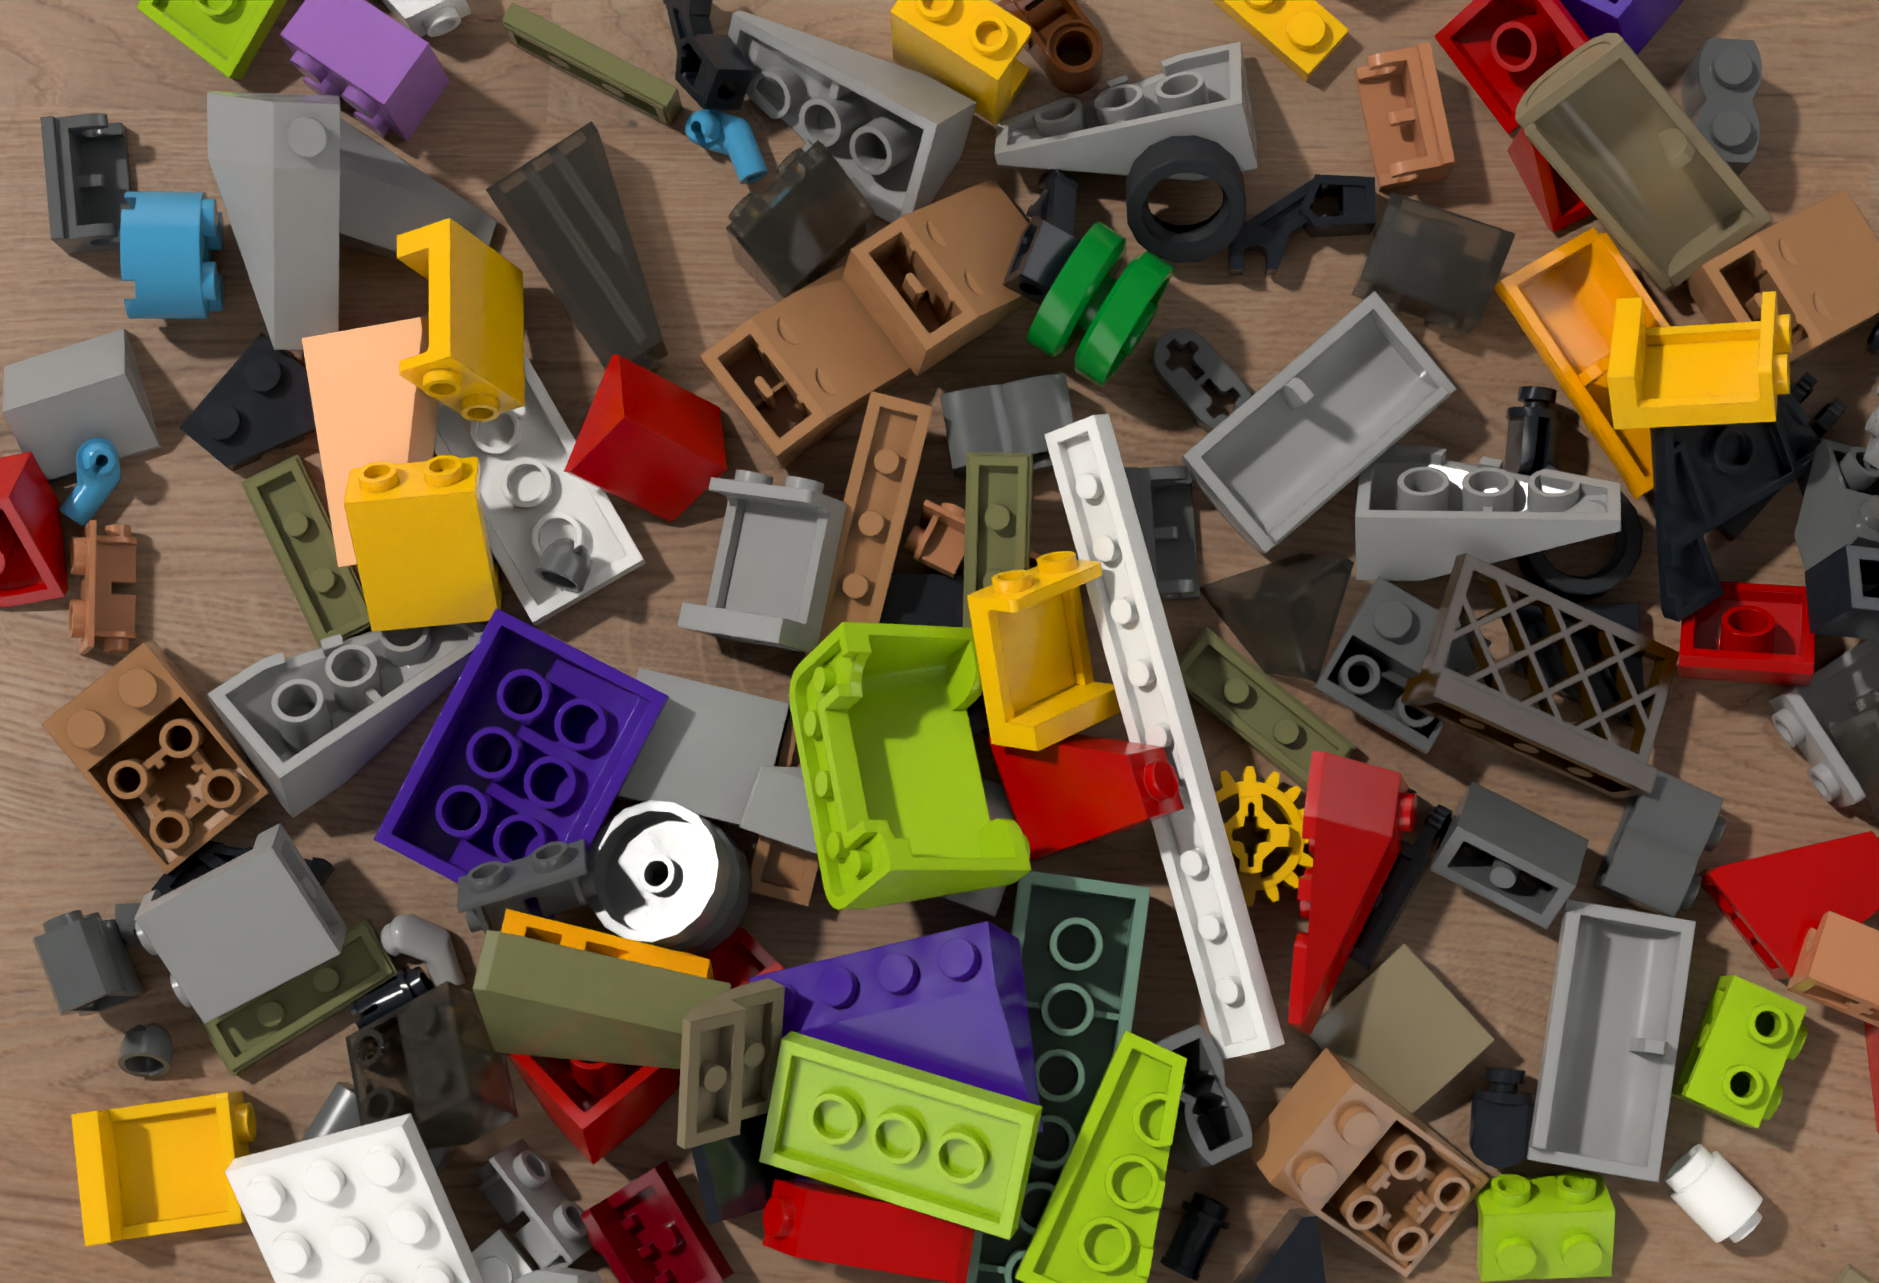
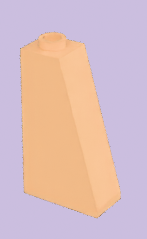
(367, 408)

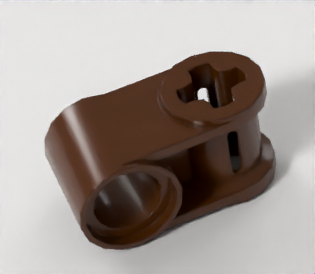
(1054, 29)

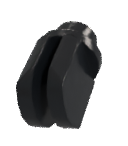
(1533, 432)
(1501, 1119)

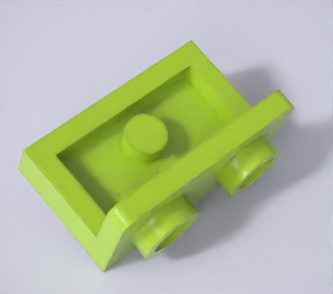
(1545, 1227)

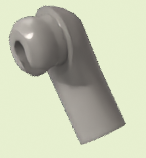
(424, 942)

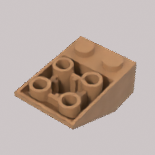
(1816, 262)
(940, 273)
(804, 366)
(156, 755)
(1364, 1163)

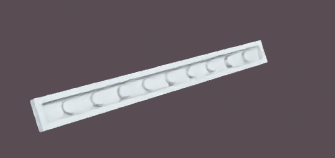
(1160, 714)

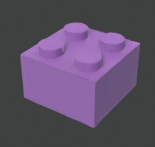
(367, 61)

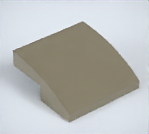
(1402, 1030)
(728, 1061)

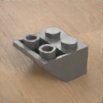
(1838, 503)
(1378, 655)

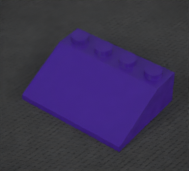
(520, 754)
(927, 1002)

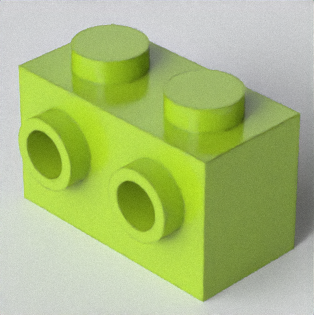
(1741, 1052)

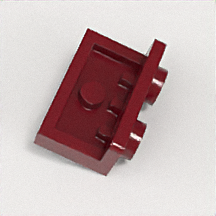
(654, 1233)

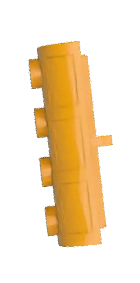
(1568, 315)

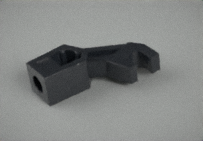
(706, 62)
(1275, 225)
(1046, 239)

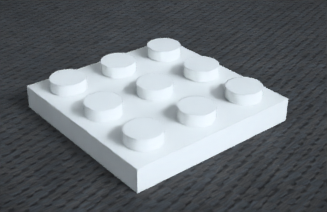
(353, 1209)

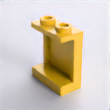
(964, 47)
(473, 322)
(1697, 370)
(422, 543)
(1038, 654)
(160, 1166)

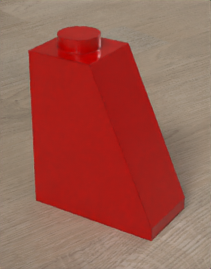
(1085, 790)
(1787, 892)
(864, 1232)

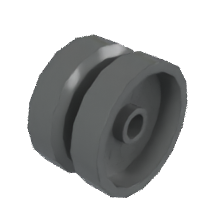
(669, 878)

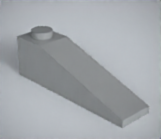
(1194, 95)
(391, 197)

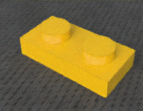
(1293, 30)

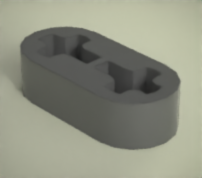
(1210, 368)

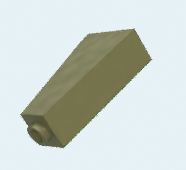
(583, 1003)

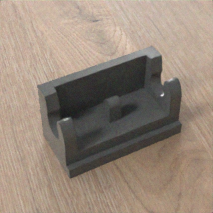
(85, 181)
(1168, 528)

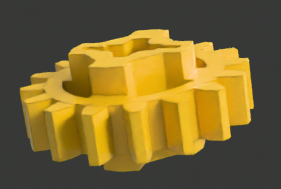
(1276, 836)

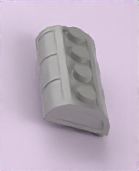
(1317, 424)
(1611, 1040)

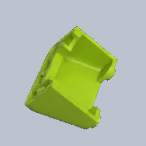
(897, 767)

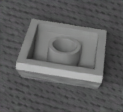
(77, 396)

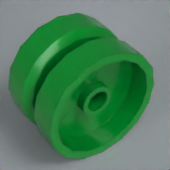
(1093, 300)

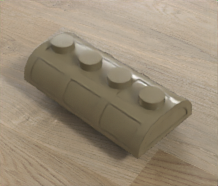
(1638, 160)

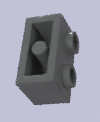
(1510, 855)

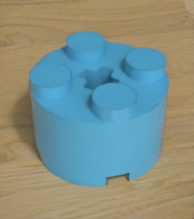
(169, 254)

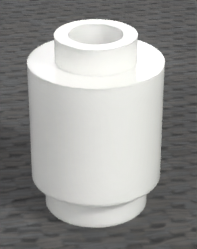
(1714, 1194)

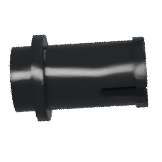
(391, 996)
(1195, 1235)

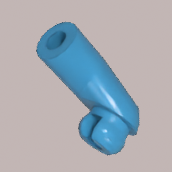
(731, 137)
(96, 478)

